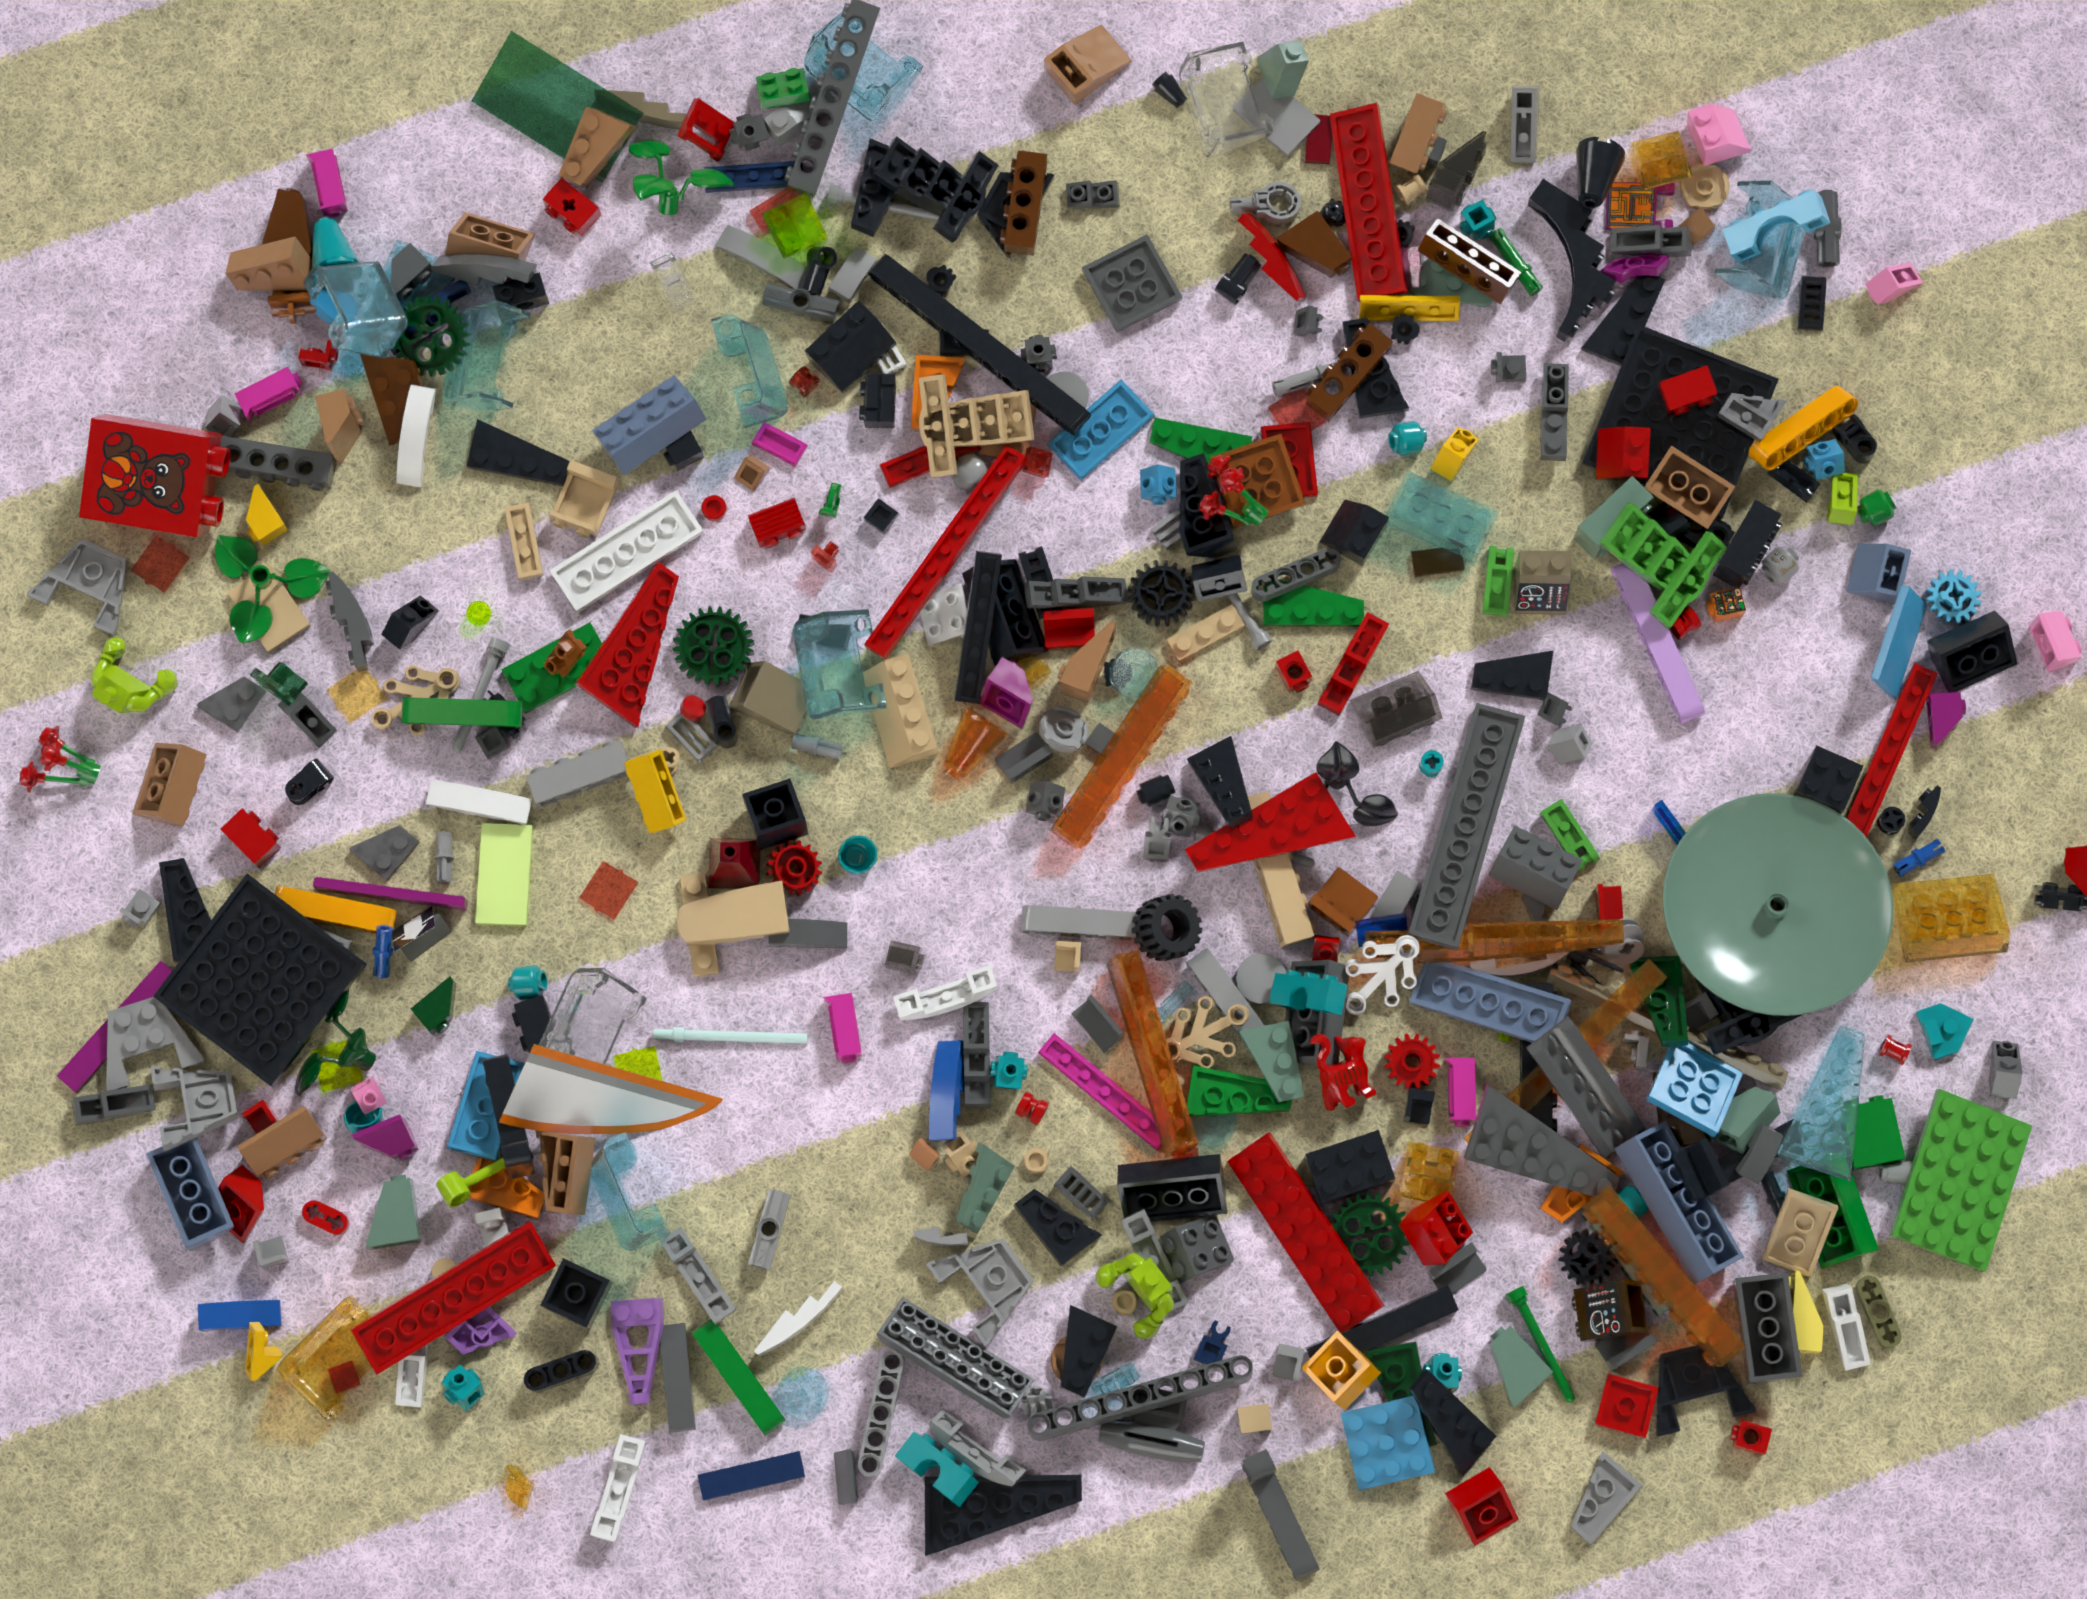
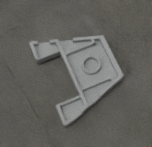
(93, 573)
(141, 1029)
(206, 1098)
(995, 1275)

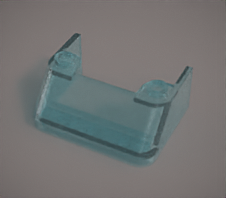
(1773, 269)
(474, 379)

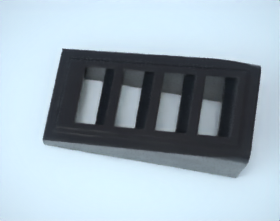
(1817, 282)

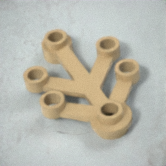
(416, 692)
(1201, 1034)

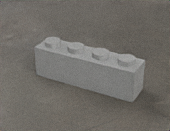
(578, 774)

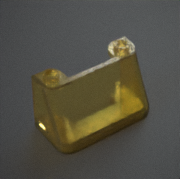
(322, 1349)

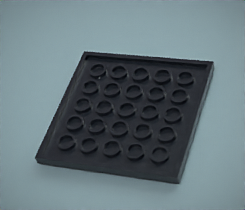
(1697, 433)
(260, 980)

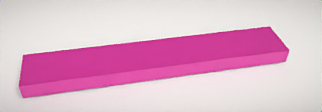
(1101, 1089)

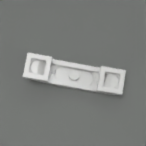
(414, 435)
(947, 997)
(618, 1488)

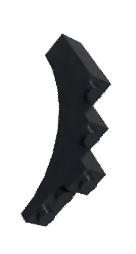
(1583, 252)

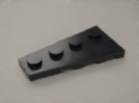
(873, 197)
(1617, 329)
(1379, 391)
(508, 455)
(1223, 781)
(183, 906)
(1456, 1426)

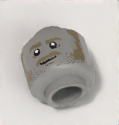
(1780, 565)

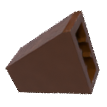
(289, 219)
(1316, 246)

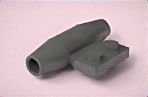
(1154, 1433)

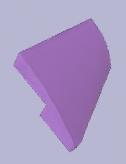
(474, 1335)

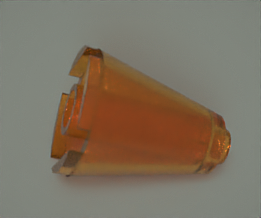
(971, 743)

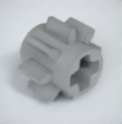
(1037, 1400)

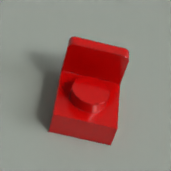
(317, 359)

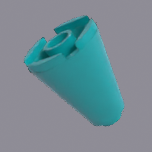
(330, 244)

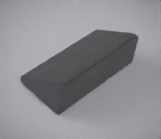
(427, 940)
(845, 1477)

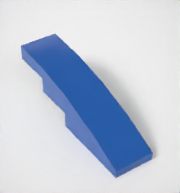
(945, 1090)

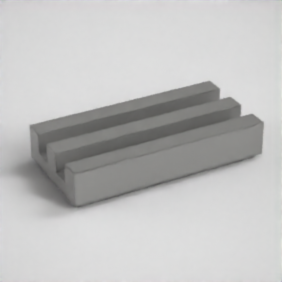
(1161, 537)
(705, 751)

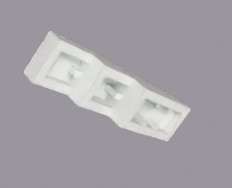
(478, 801)
(790, 1325)
(412, 1378)

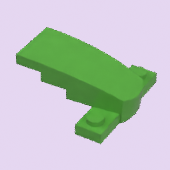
(1662, 560)

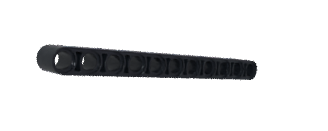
(979, 344)

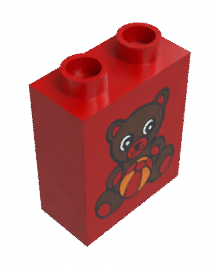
(153, 475)

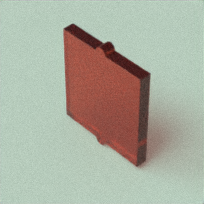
(1293, 409)
(160, 564)
(608, 890)

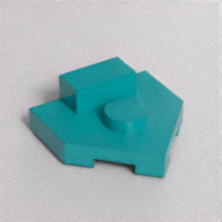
(1943, 1029)

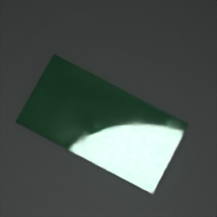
(546, 97)

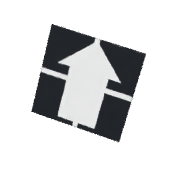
(413, 928)

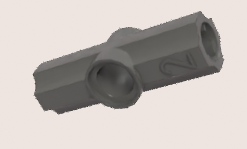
(1830, 234)
(785, 299)

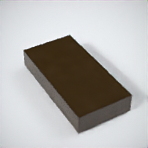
(1436, 562)

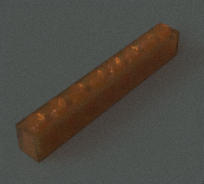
(1120, 756)
(1152, 1053)
(1663, 1276)

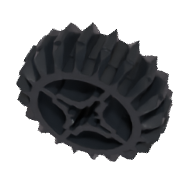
(1150, 592)

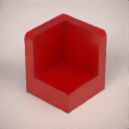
(260, 1116)

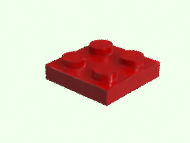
(1626, 1406)

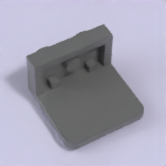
(1196, 1248)

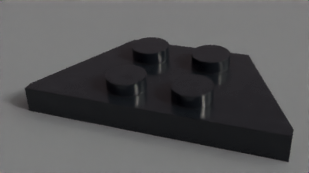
(992, 210)

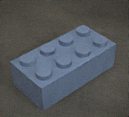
(649, 424)

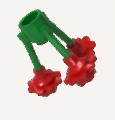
(1229, 481)
(51, 757)

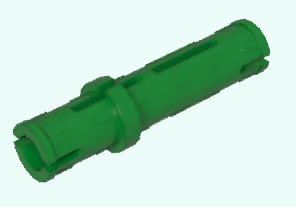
(1513, 258)

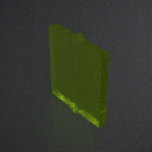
(640, 1062)
(333, 1076)

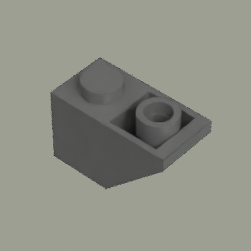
(409, 270)
(2005, 1069)

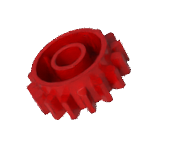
(803, 858)
(1415, 1048)

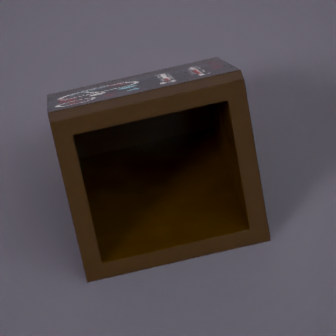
(1609, 1310)

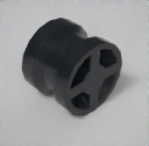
(1895, 818)

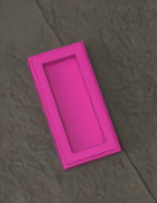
(779, 444)

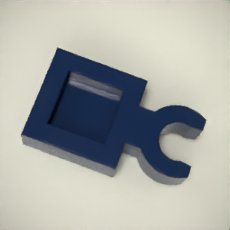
(1211, 1348)

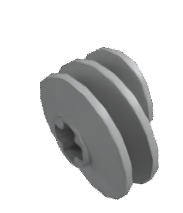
(1631, 949)

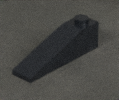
(1199, 536)

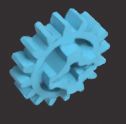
(1952, 586)

